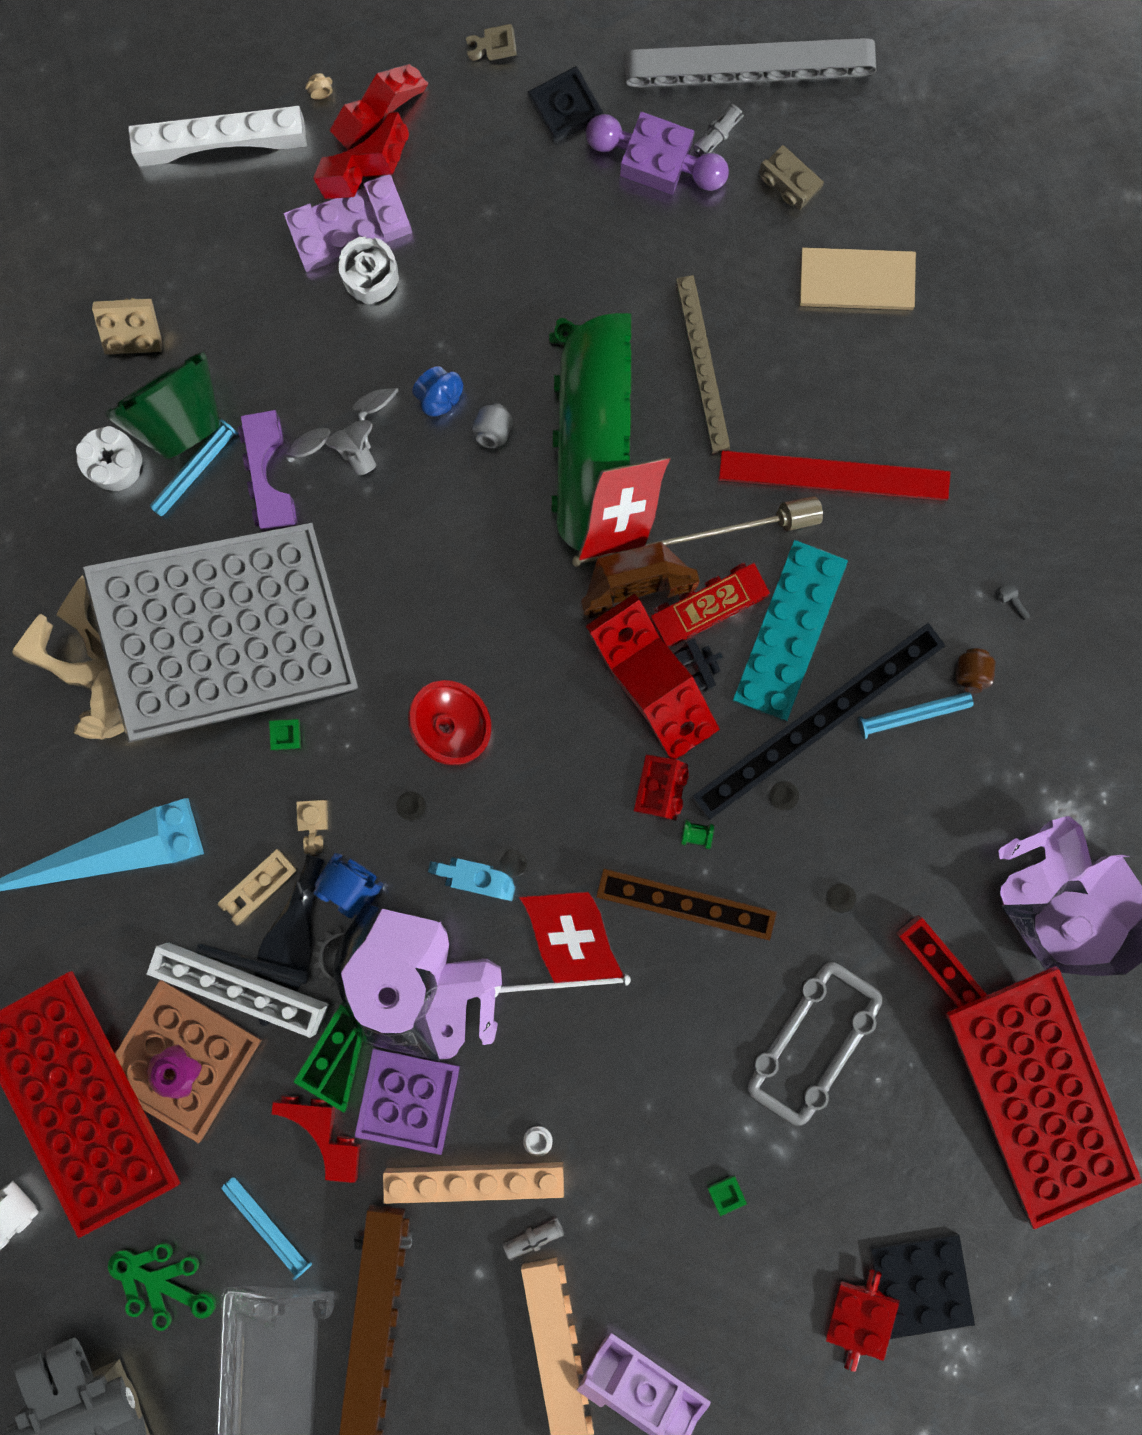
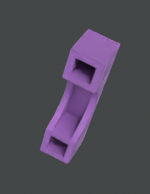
(262, 438)

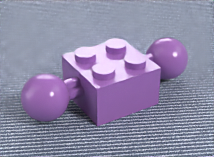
(657, 152)

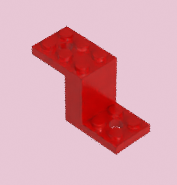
(653, 677)

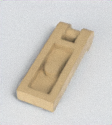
(258, 886)

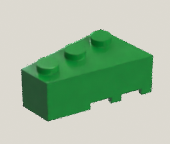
(333, 1062)

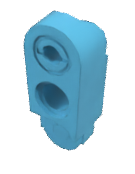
(474, 878)

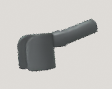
(1008, 593)

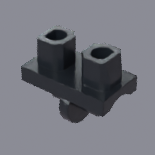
(692, 655)

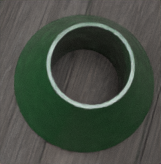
(171, 409)

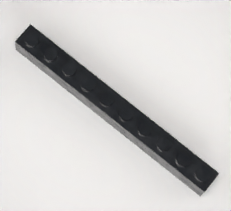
(818, 721)

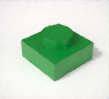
(285, 734)
(727, 1195)

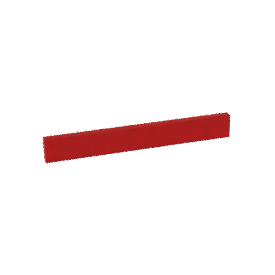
(834, 475)

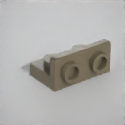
(790, 177)

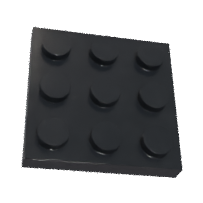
(928, 1281)

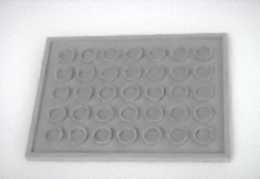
(218, 630)

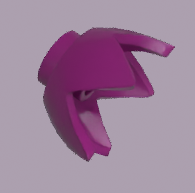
(185, 1071)

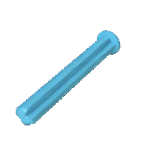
(193, 468)
(914, 713)
(265, 1227)

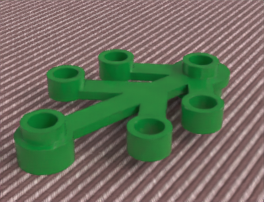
(157, 1283)

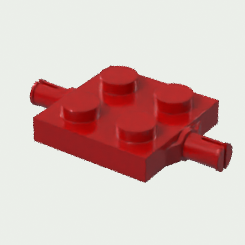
(862, 1320)

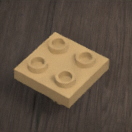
(127, 326)

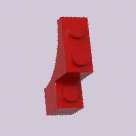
(384, 95)
(378, 155)
(317, 1117)

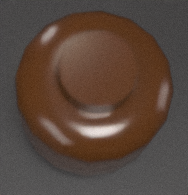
(975, 670)

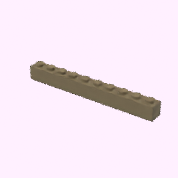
(702, 364)

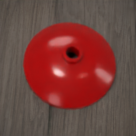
(459, 712)

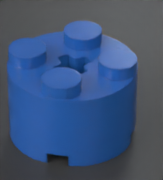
(347, 885)

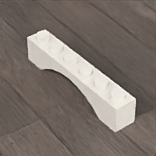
(173, 139)

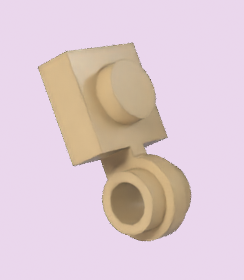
(312, 817)

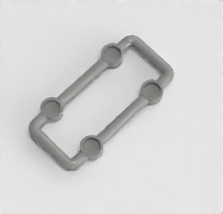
(768, 1065)

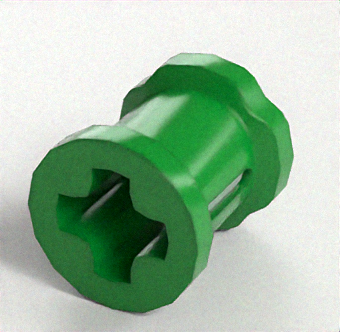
(697, 834)

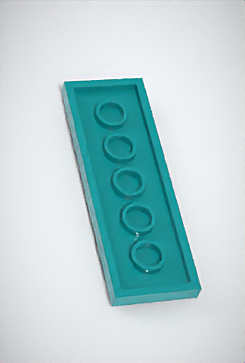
(790, 630)

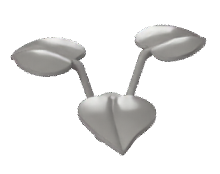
(351, 441)

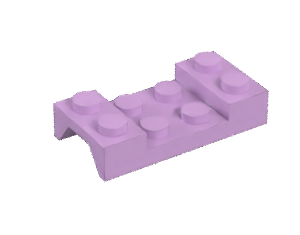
(328, 227)
(641, 1390)

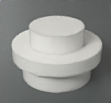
(537, 1141)

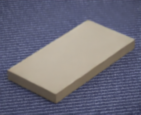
(857, 278)

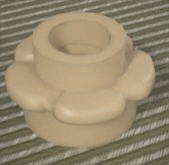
(319, 86)

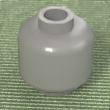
(492, 425)

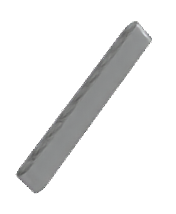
(750, 62)

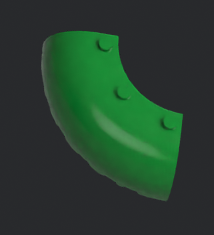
(592, 416)

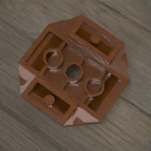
(636, 571)

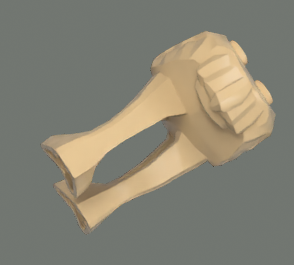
(104, 716)

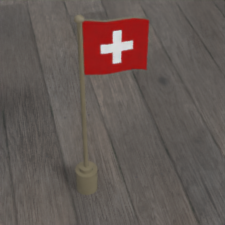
(627, 505)

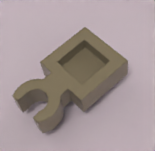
(497, 43)

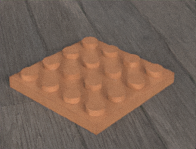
(206, 1036)

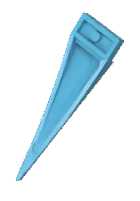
(147, 840)

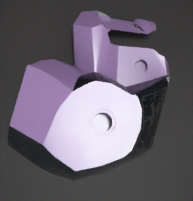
(1074, 910)
(404, 991)

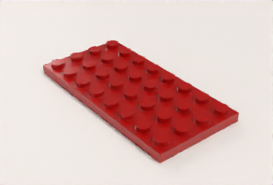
(1044, 1097)
(79, 1107)

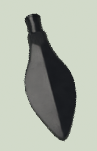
(290, 936)

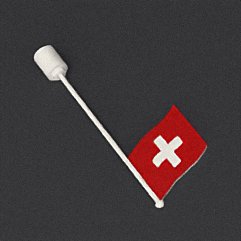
(571, 942)

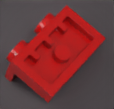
(661, 787)

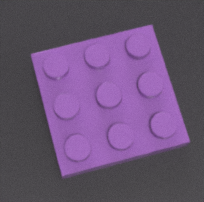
(407, 1101)

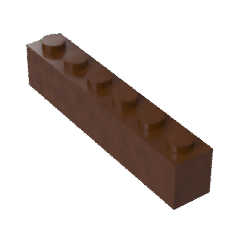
(686, 904)

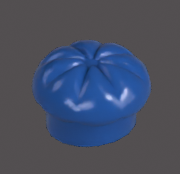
(438, 391)

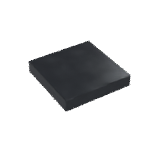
(565, 104)

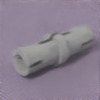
(718, 130)
(533, 1239)

